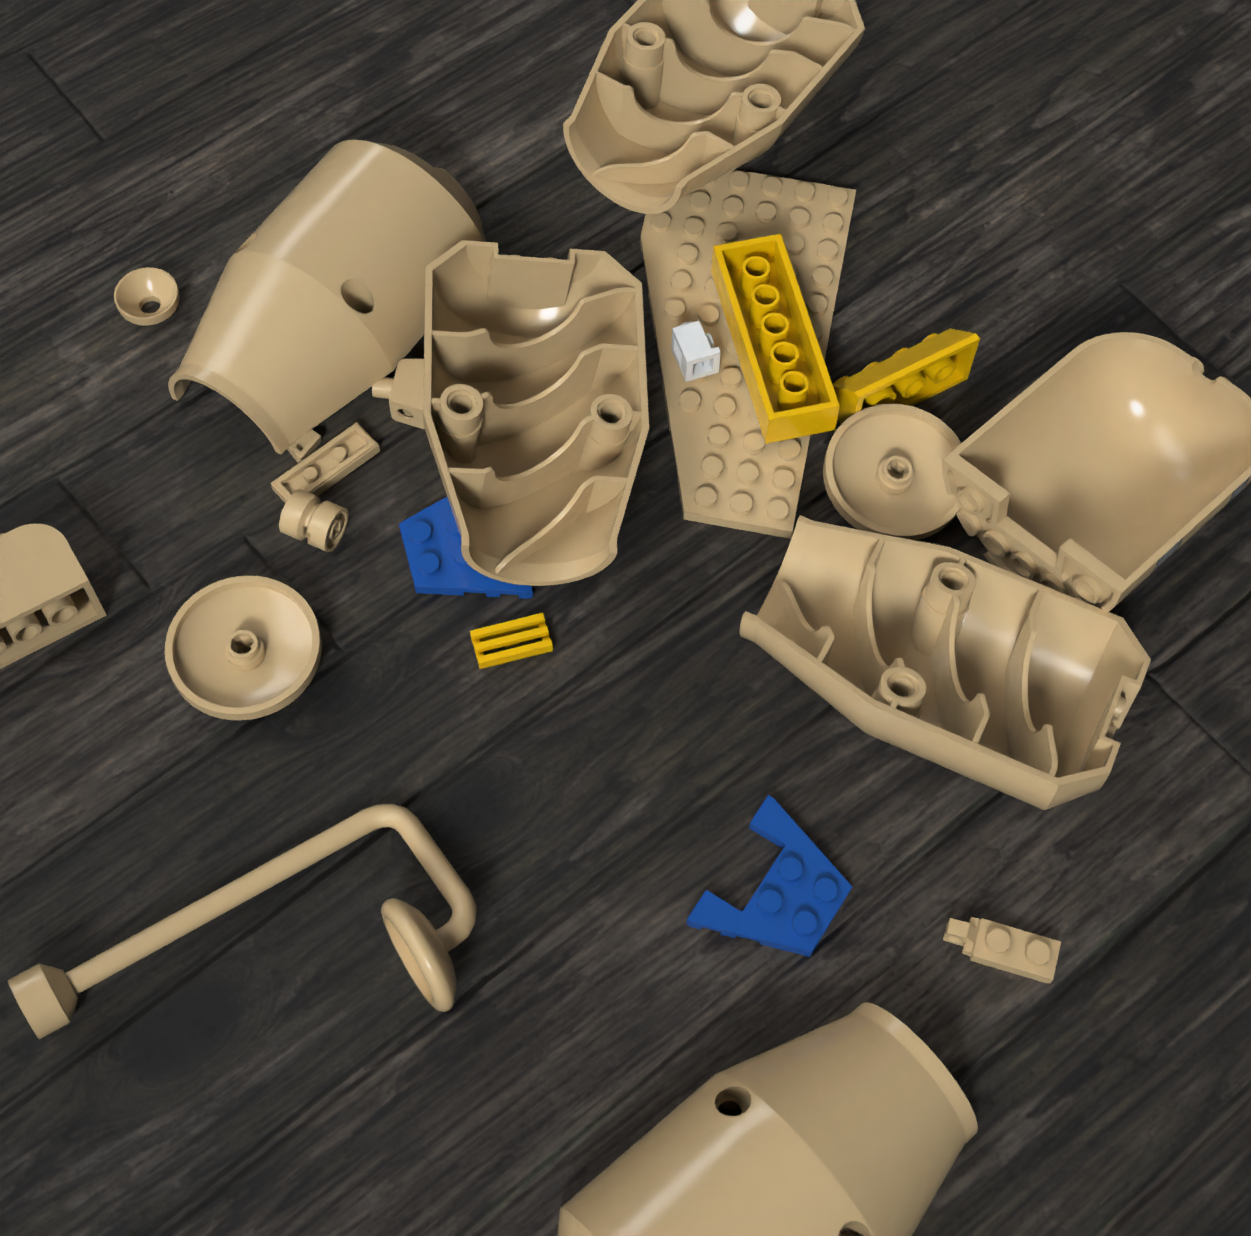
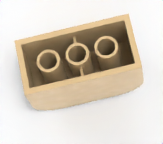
(41, 591)

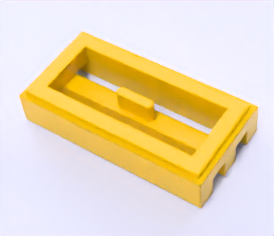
(506, 628)

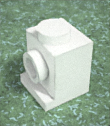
(694, 351)

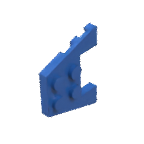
(437, 560)
(793, 899)

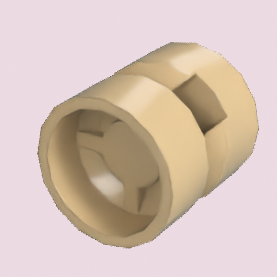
(309, 518)

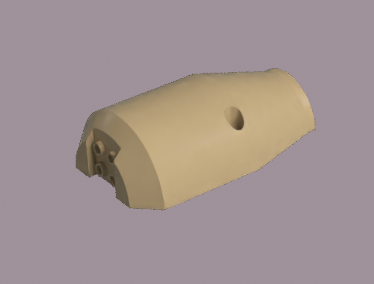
(700, 91)
(328, 288)
(535, 406)
(954, 659)
(827, 1141)

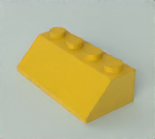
(909, 374)

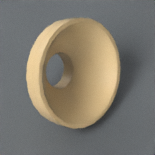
(143, 287)

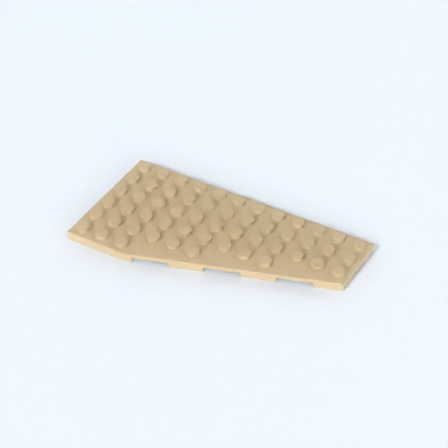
(717, 442)

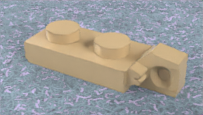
(1005, 947)

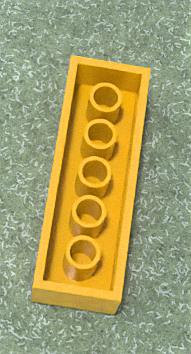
(774, 339)

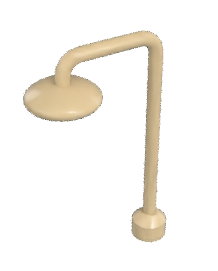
(50, 994)

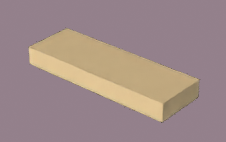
(328, 463)

